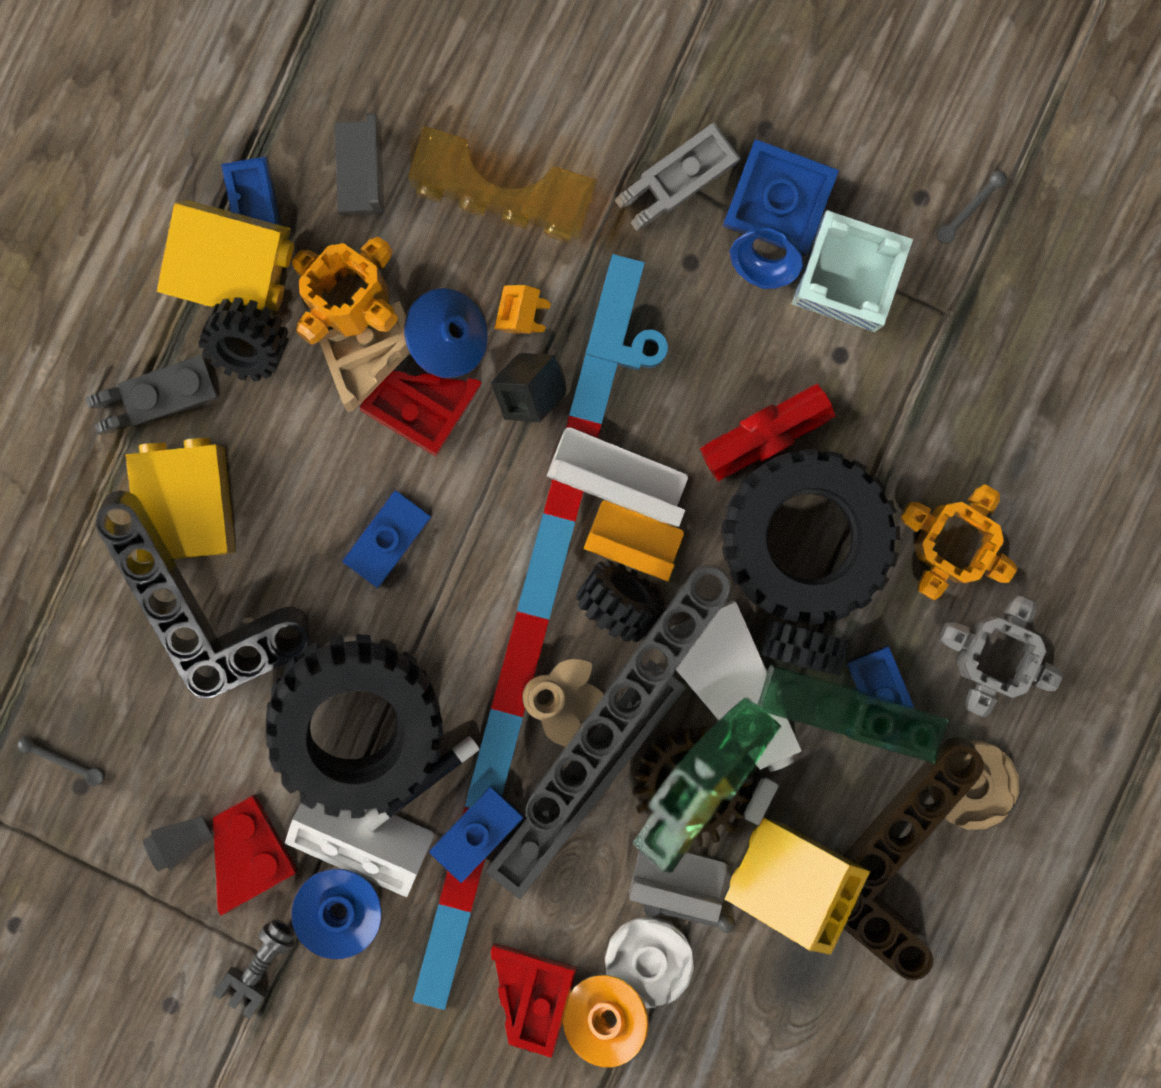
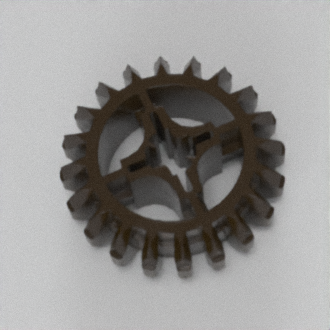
(666, 757)

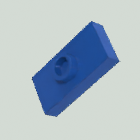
(252, 189)
(386, 539)
(476, 833)

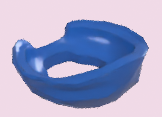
(762, 271)

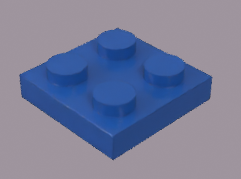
(780, 193)

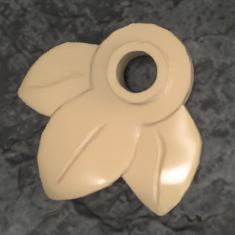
(570, 700)

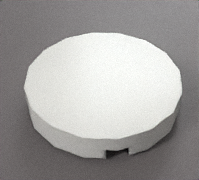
(651, 958)

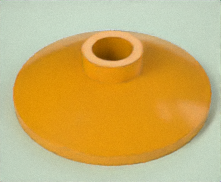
(587, 1024)

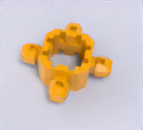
(319, 275)
(997, 567)

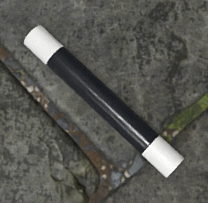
(439, 769)

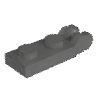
(157, 394)

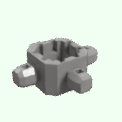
(1029, 671)

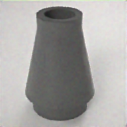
(176, 842)

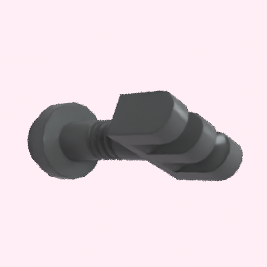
(276, 938)

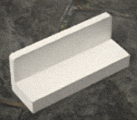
(619, 476)
(384, 856)

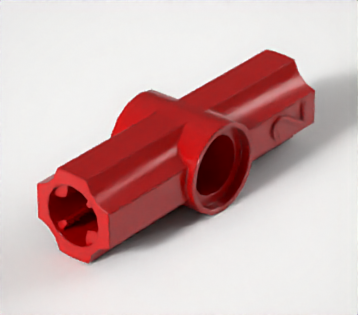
(767, 432)

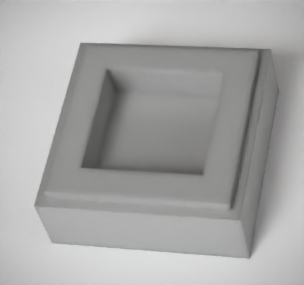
(761, 799)

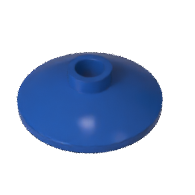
(429, 335)
(328, 934)

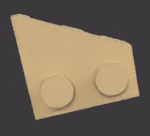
(365, 359)

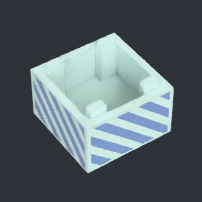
(852, 271)

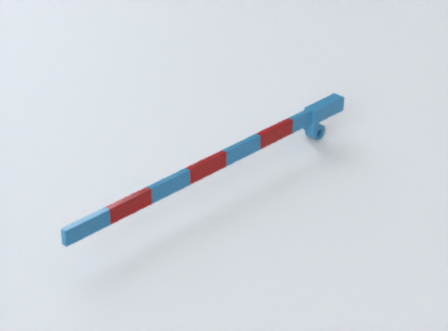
(535, 606)

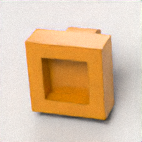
(518, 310)

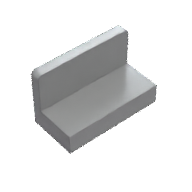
(689, 890)

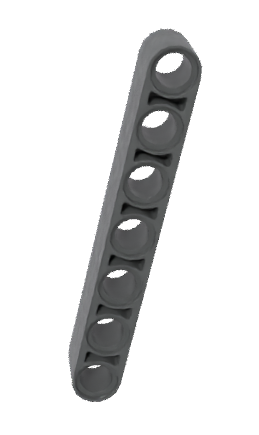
(618, 718)

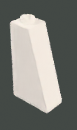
(726, 669)

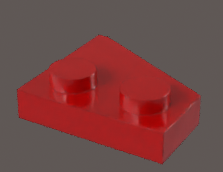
(421, 407)
(247, 854)
(533, 997)

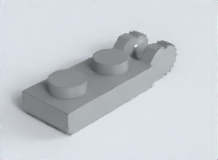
(681, 174)

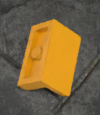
(634, 540)

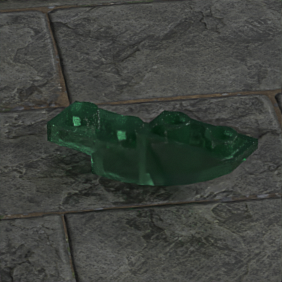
(852, 713)
(701, 780)

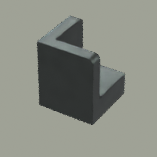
(529, 387)

